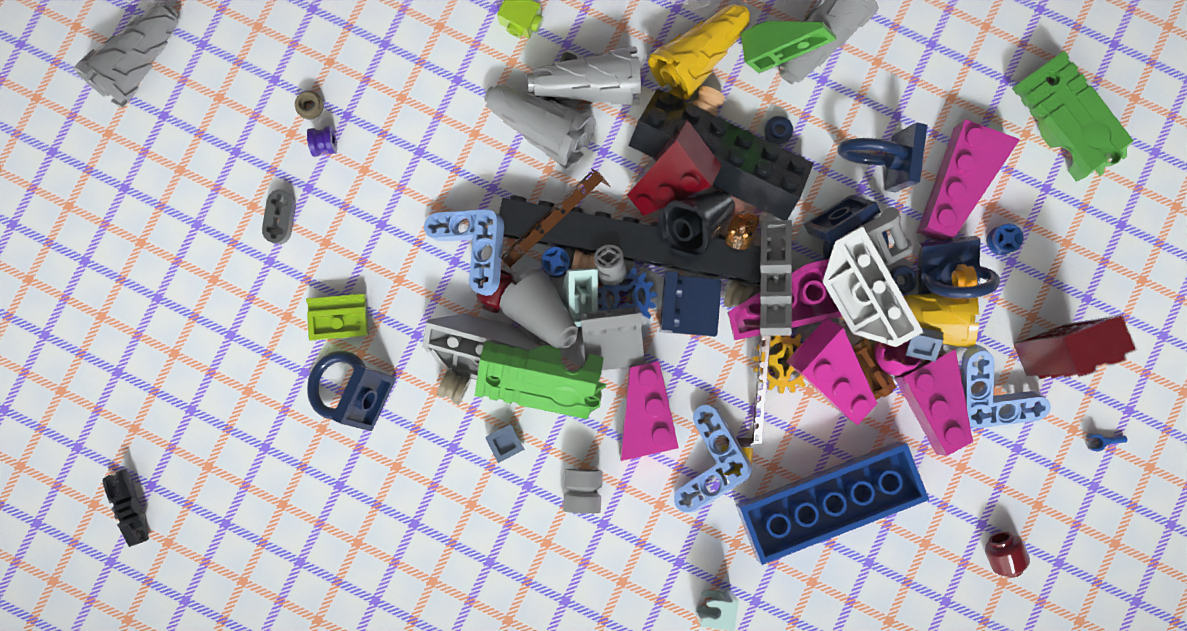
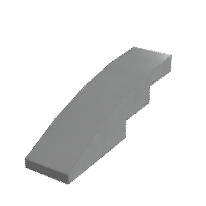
(776, 278)

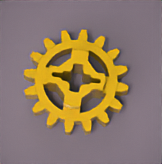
(782, 376)

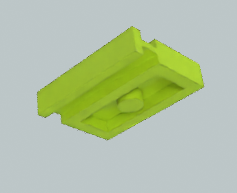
(337, 317)

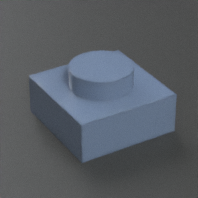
(925, 345)
(504, 443)

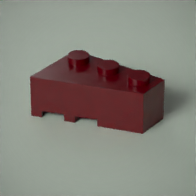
(675, 172)

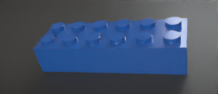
(832, 502)

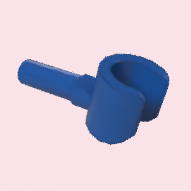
(1104, 441)

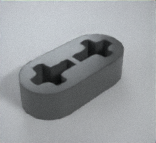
(272, 216)

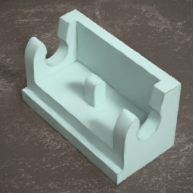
(721, 610)

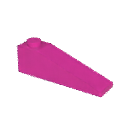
(809, 302)

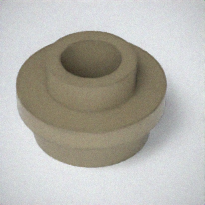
(306, 97)

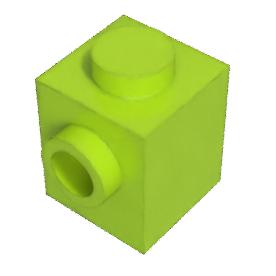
(520, 17)

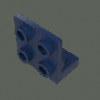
(690, 305)

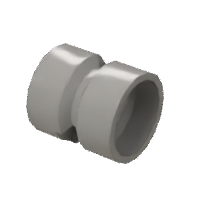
(582, 491)

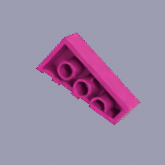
(963, 177)

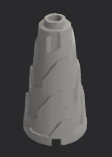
(843, 19)
(128, 56)
(595, 78)
(543, 123)

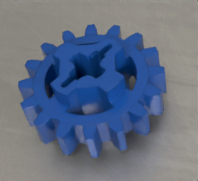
(637, 283)

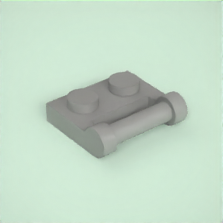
(890, 220)

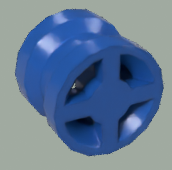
(1011, 236)
(556, 257)

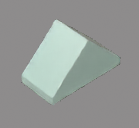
(580, 292)

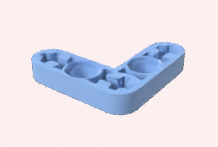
(476, 231)
(988, 403)
(723, 459)

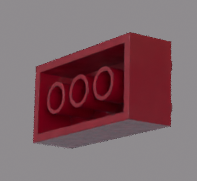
(1076, 348)

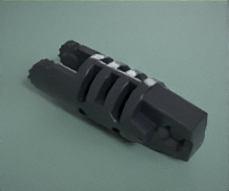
(126, 507)

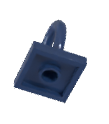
(902, 155)
(842, 219)
(941, 258)
(362, 397)

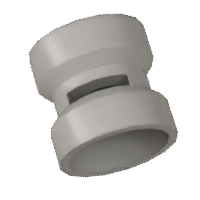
(610, 265)

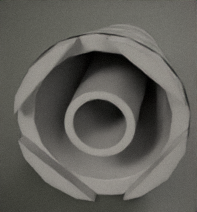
(539, 309)

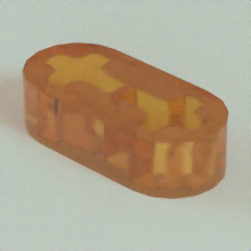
(742, 230)

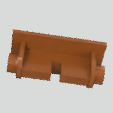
(878, 380)

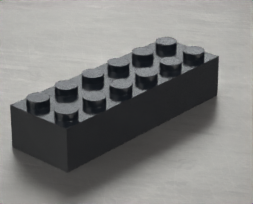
(751, 166)

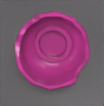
(893, 359)

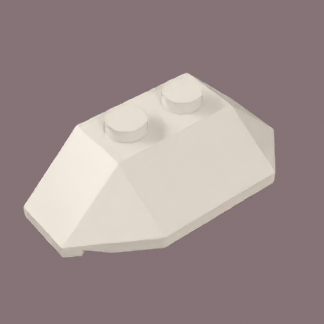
(868, 292)

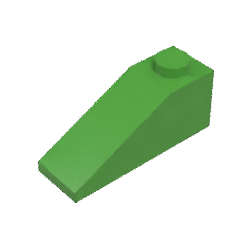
(780, 41)

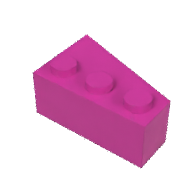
(833, 370)
(939, 402)
(647, 416)

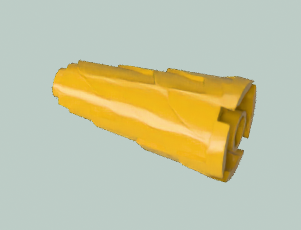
(690, 57)
(947, 315)

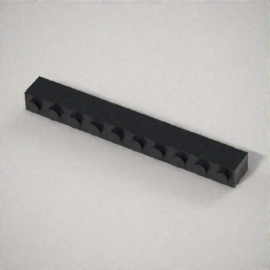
(637, 241)

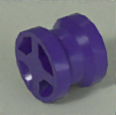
(321, 141)

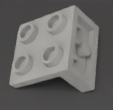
(614, 336)

